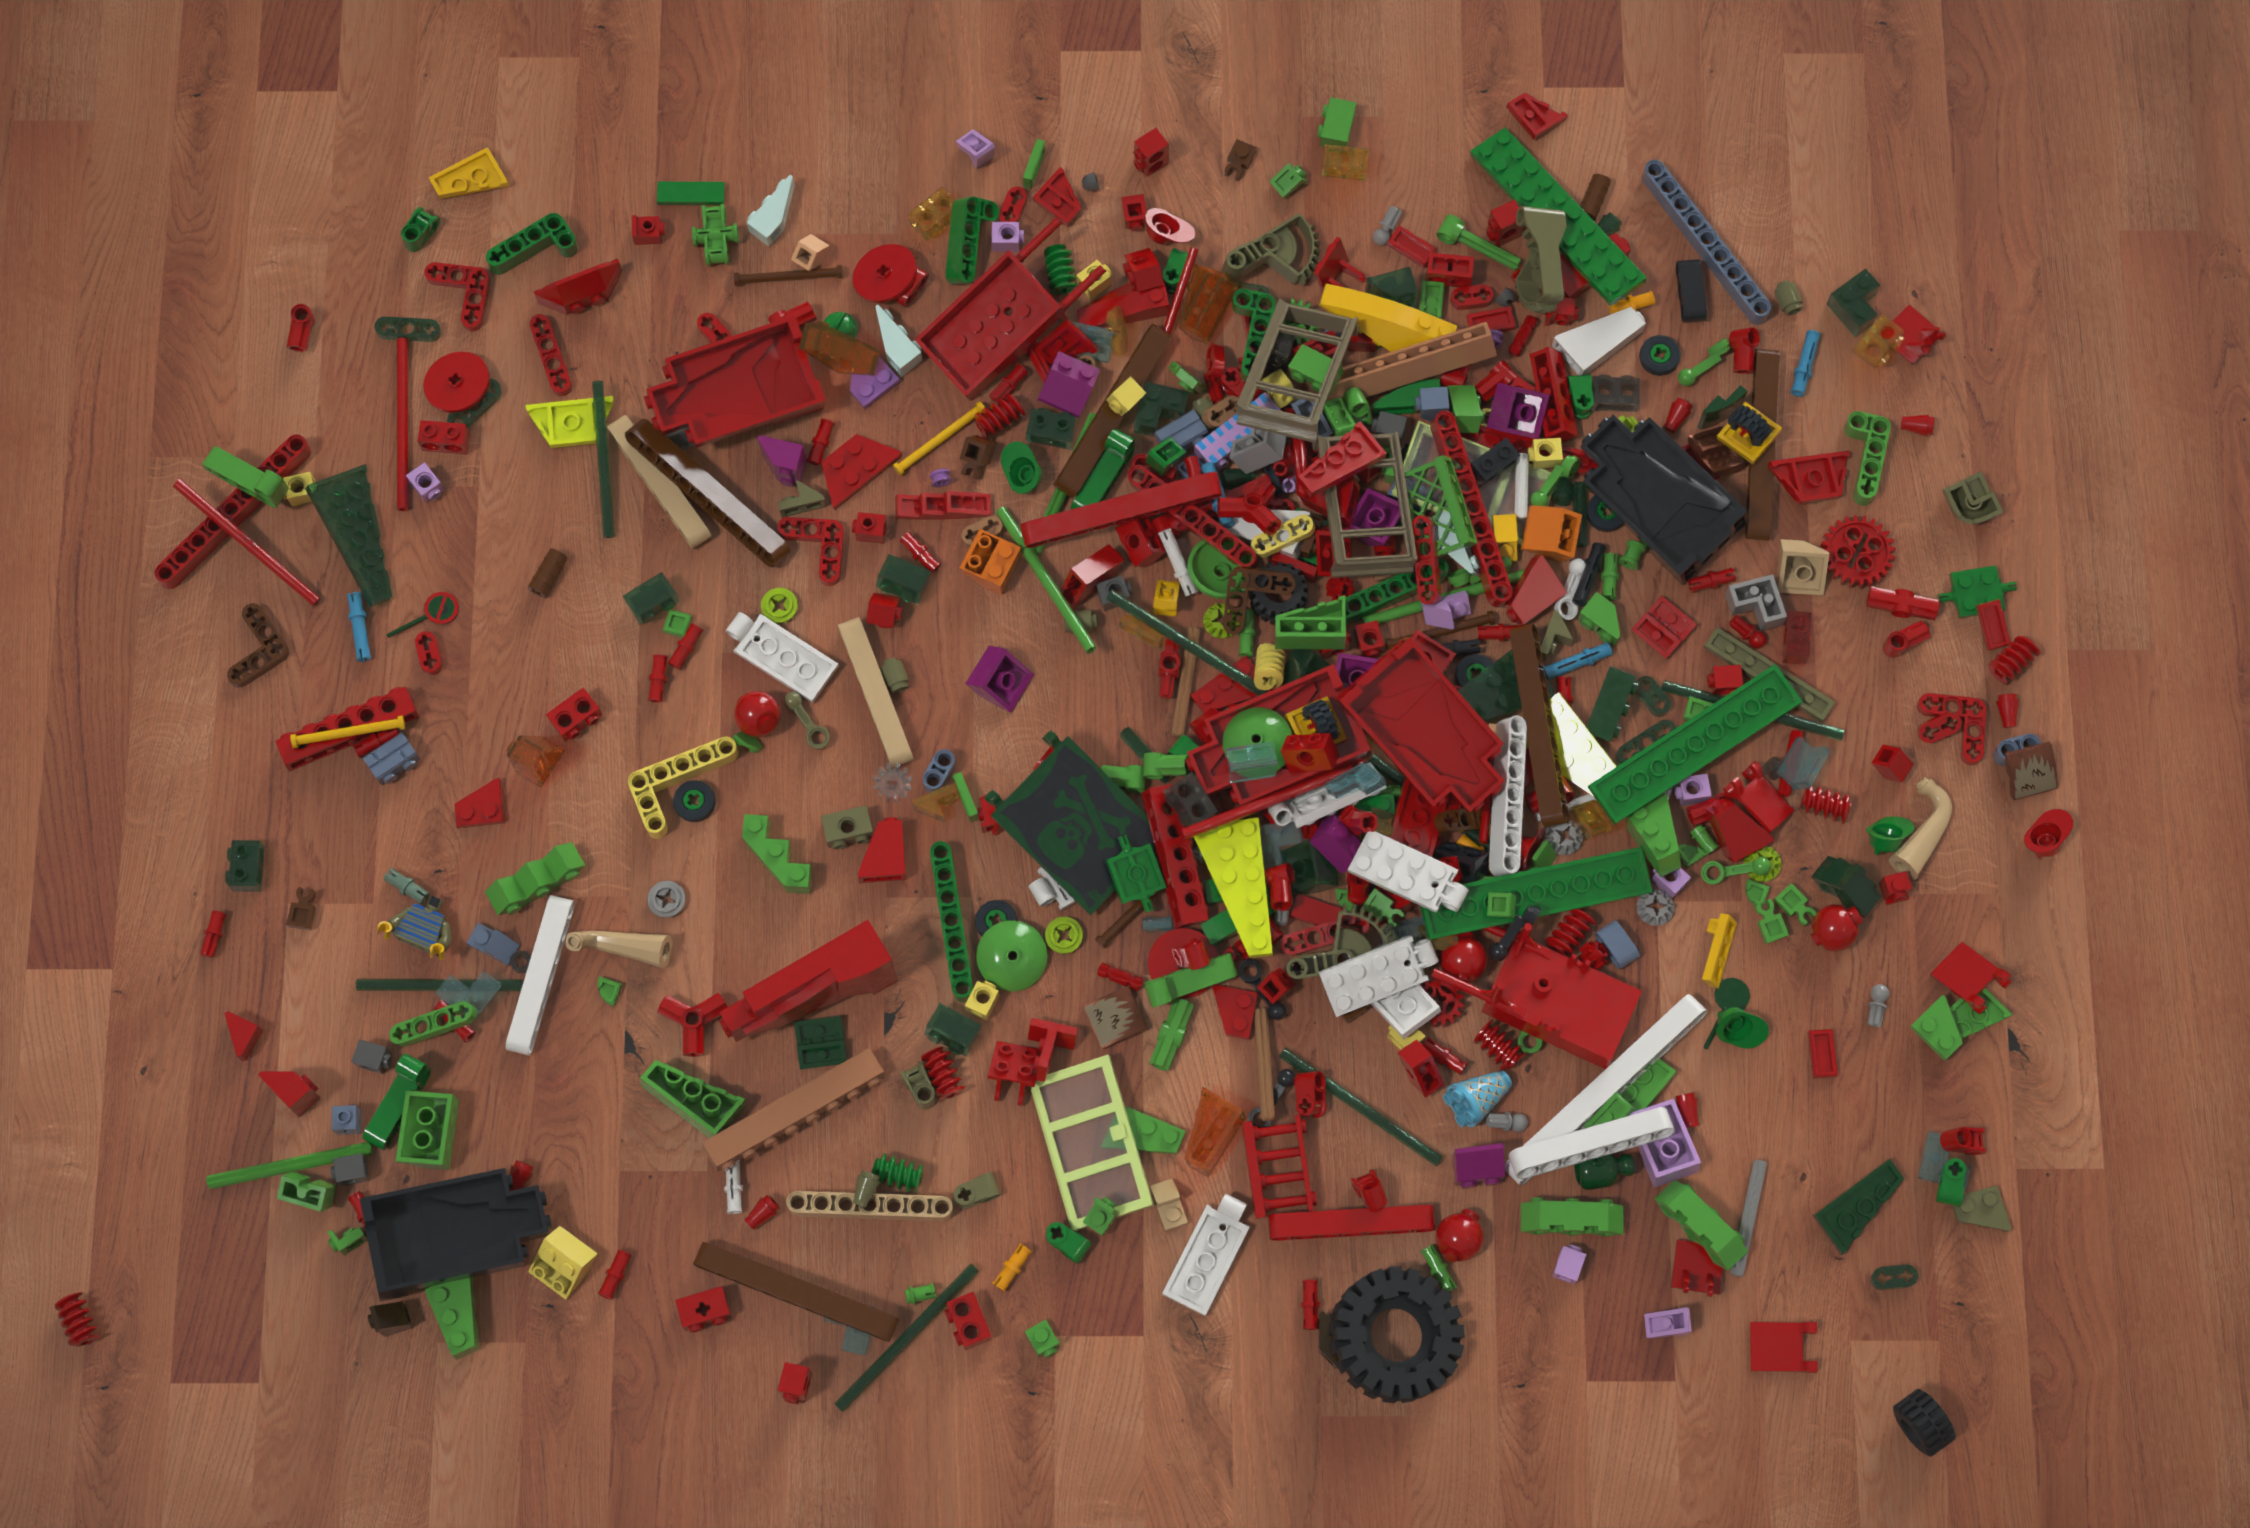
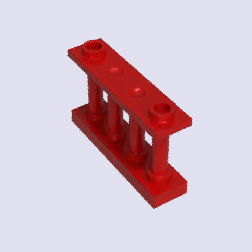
(1256, 1157)

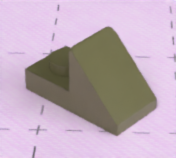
(807, 501)
(1555, 632)

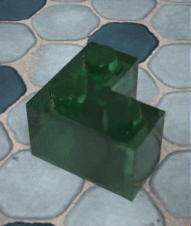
(1851, 304)
(1158, 403)
(1847, 883)

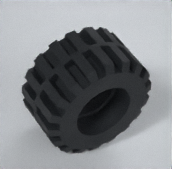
(1268, 608)
(1924, 1422)

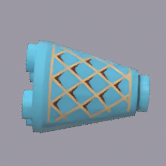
(1476, 1097)

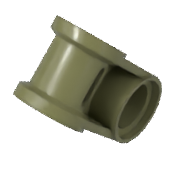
(917, 1081)
(981, 1190)

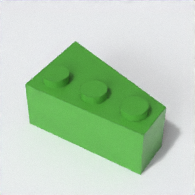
(1312, 627)
(1655, 833)
(456, 1315)

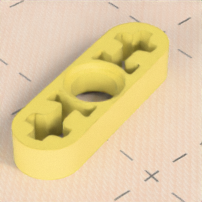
(1301, 535)

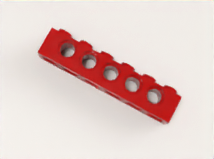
(296, 758)
(1170, 867)

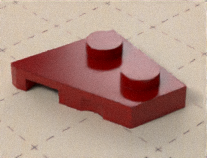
(1058, 198)
(1066, 339)
(481, 807)
(1236, 1010)

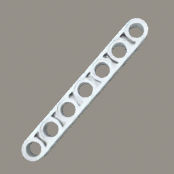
(1508, 802)
(540, 975)
(1591, 1143)

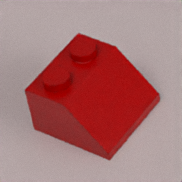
(295, 1091)

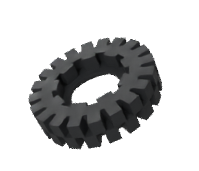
(1438, 1325)

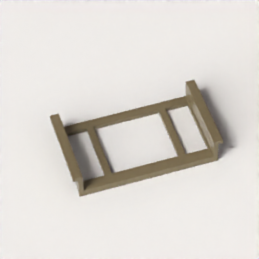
(1283, 422)
(1376, 564)

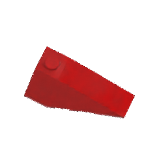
(1134, 305)

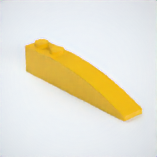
(1384, 320)

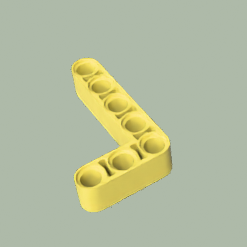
(674, 776)

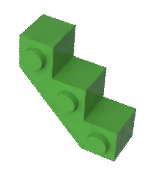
(775, 855)
(535, 879)
(1572, 1217)
(1702, 1224)

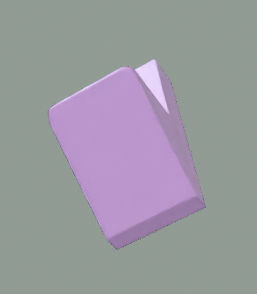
(977, 147)
(1446, 610)
(1668, 1323)

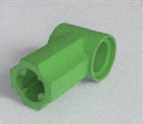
(1160, 765)
(1128, 778)

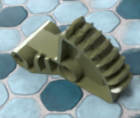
(1254, 253)
(1543, 265)
(1345, 941)

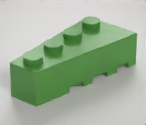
(695, 1101)

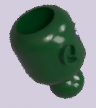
(1603, 1171)

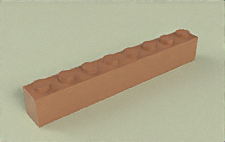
(1417, 362)
(793, 1110)

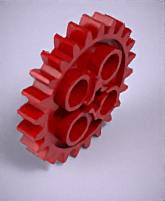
(1877, 561)

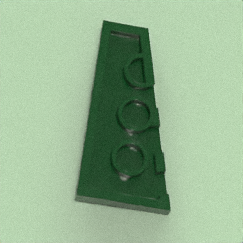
(1855, 1207)

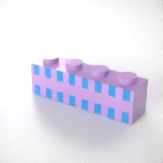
(1218, 444)

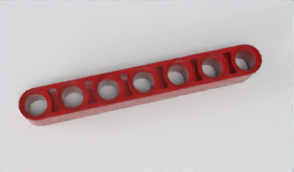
(1202, 523)
(1351, 1222)

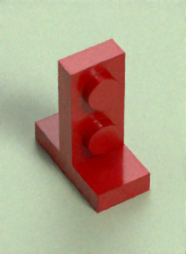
(1049, 1036)

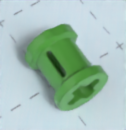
(1632, 555)

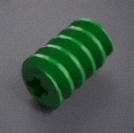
(1059, 269)
(898, 1172)

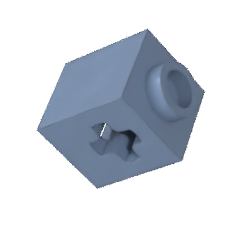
(346, 1120)

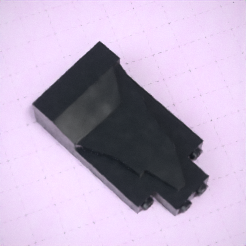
(1661, 495)
(451, 1230)

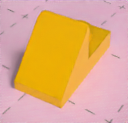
(1506, 534)
(1166, 598)

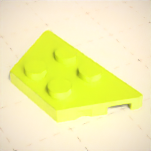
(567, 421)

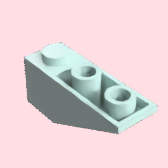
(770, 218)
(899, 349)
(1462, 556)

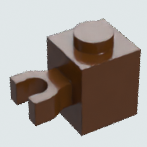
(977, 453)

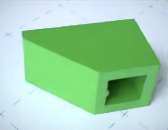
(1601, 617)

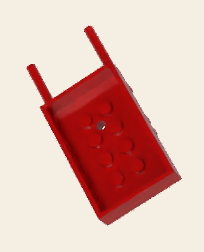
(976, 336)
(1575, 1009)

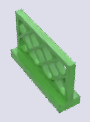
(1452, 497)

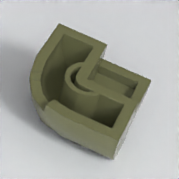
(1972, 499)

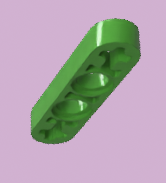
(432, 1020)

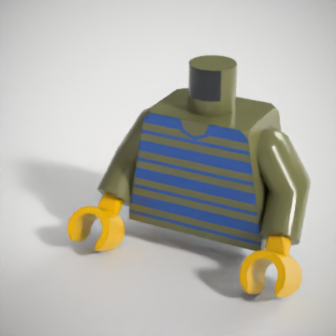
(420, 928)

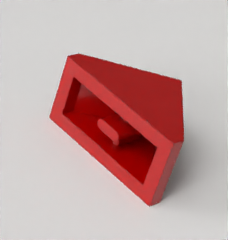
(243, 1034)

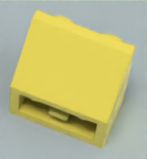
(562, 1262)

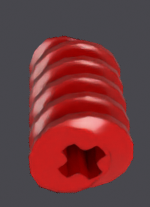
(998, 414)
(2013, 657)
(1826, 803)
(1569, 931)
(1498, 1046)
(941, 1073)
(75, 1321)

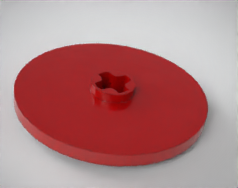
(889, 259)
(467, 392)
(1161, 958)

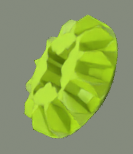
(779, 595)
(1215, 628)
(1769, 853)
(1063, 924)

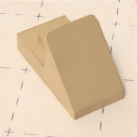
(1169, 1205)

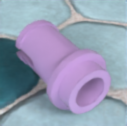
(1289, 484)

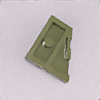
(1983, 1209)

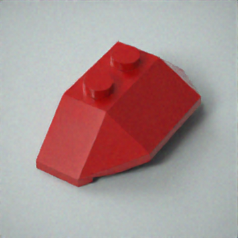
(581, 289)

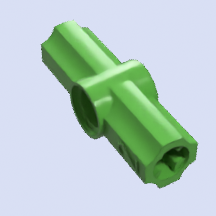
(1171, 1034)

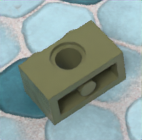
(834, 823)

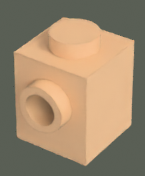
(810, 252)

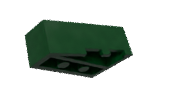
(1611, 704)

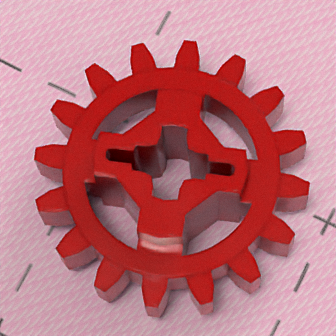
(1448, 1000)

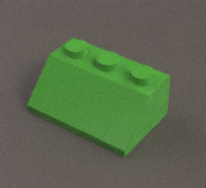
(427, 1130)

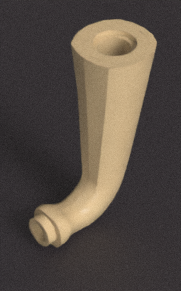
(1919, 847)
(646, 948)

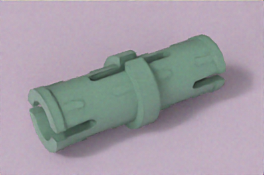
(407, 886)

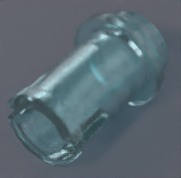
(1156, 924)

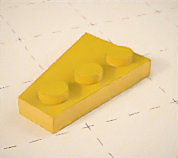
(469, 176)

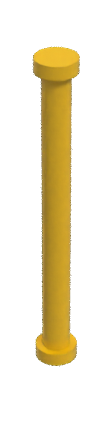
(938, 439)
(348, 731)

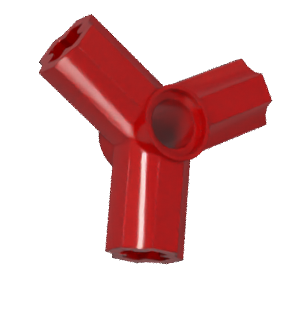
(1252, 508)
(692, 1034)

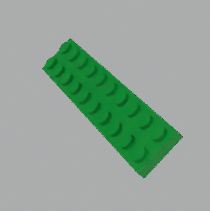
(1583, 241)
(1694, 744)
(1550, 888)

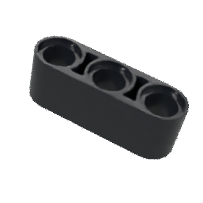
(1691, 291)

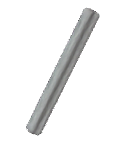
(1749, 1212)

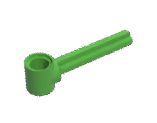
(1453, 230)

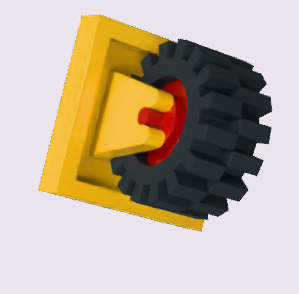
(1749, 432)
(1316, 718)

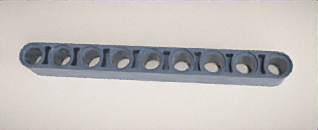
(1706, 251)

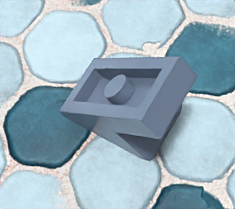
(492, 943)

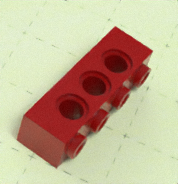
(1551, 379)

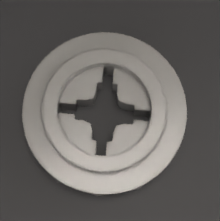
(1567, 846)
(661, 890)
(1648, 915)

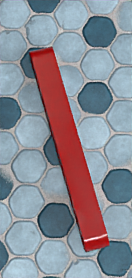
(237, 500)
(1121, 509)
(1480, 518)

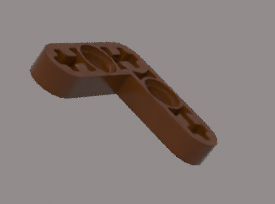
(1250, 584)
(266, 651)
(1472, 818)

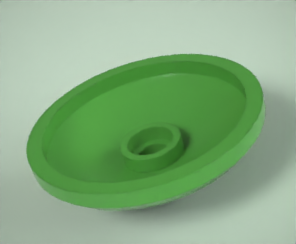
(1206, 562)
(1261, 723)
(994, 951)

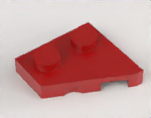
(1534, 115)

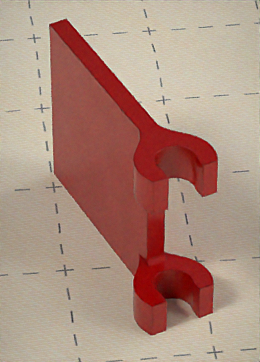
(1759, 798)
(1968, 975)
(1780, 1347)

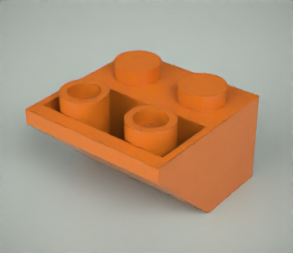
(1551, 532)
(991, 561)

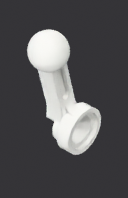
(1576, 569)

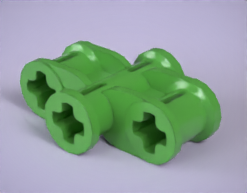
(715, 234)

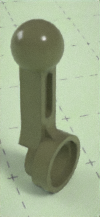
(793, 702)

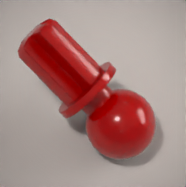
(1756, 639)

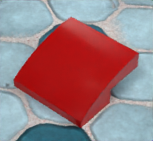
(1664, 627)

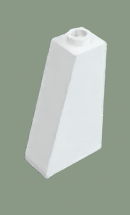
(1596, 341)
(1247, 531)

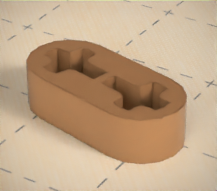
(1219, 408)
(984, 525)

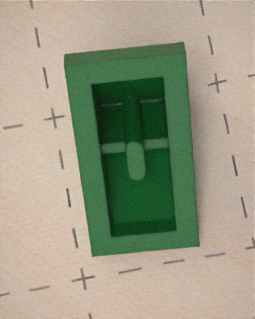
(1164, 456)

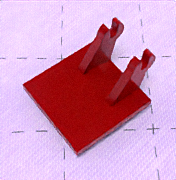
(1334, 263)
(1918, 334)
(1013, 1064)
(1695, 1269)

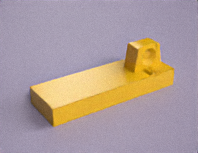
(1723, 932)

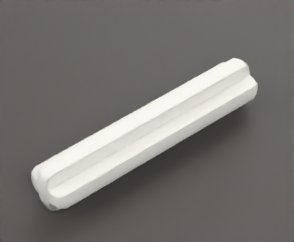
(1521, 486)

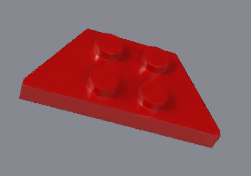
(855, 466)
(1812, 476)

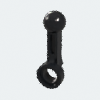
(1499, 950)
(1277, 1010)
(1285, 1079)

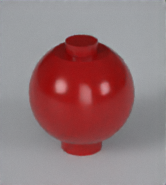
(756, 713)
(1836, 927)
(1464, 960)
(1460, 1236)

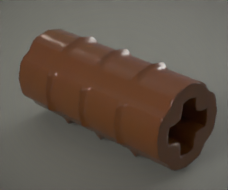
(1595, 195)
(547, 573)

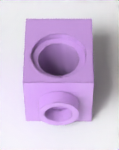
(1000, 229)
(421, 475)
(1702, 785)
(1674, 887)
(1569, 1264)

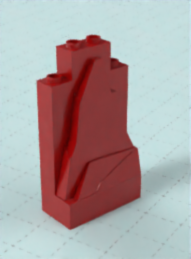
(736, 385)
(1425, 727)
(1212, 765)
(839, 969)

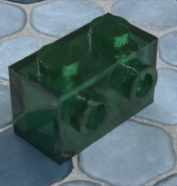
(1051, 428)
(903, 579)
(651, 599)
(246, 866)
(952, 1030)

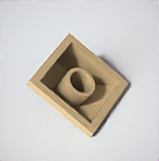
(1801, 568)

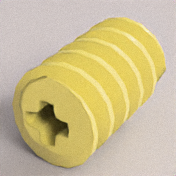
(1269, 667)

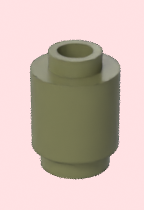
(1788, 297)
(1086, 618)
(894, 675)

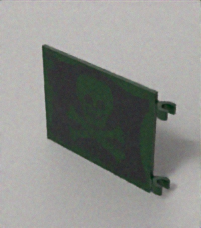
(1072, 821)

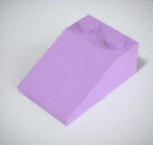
(1673, 1156)

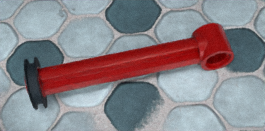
(1166, 521)

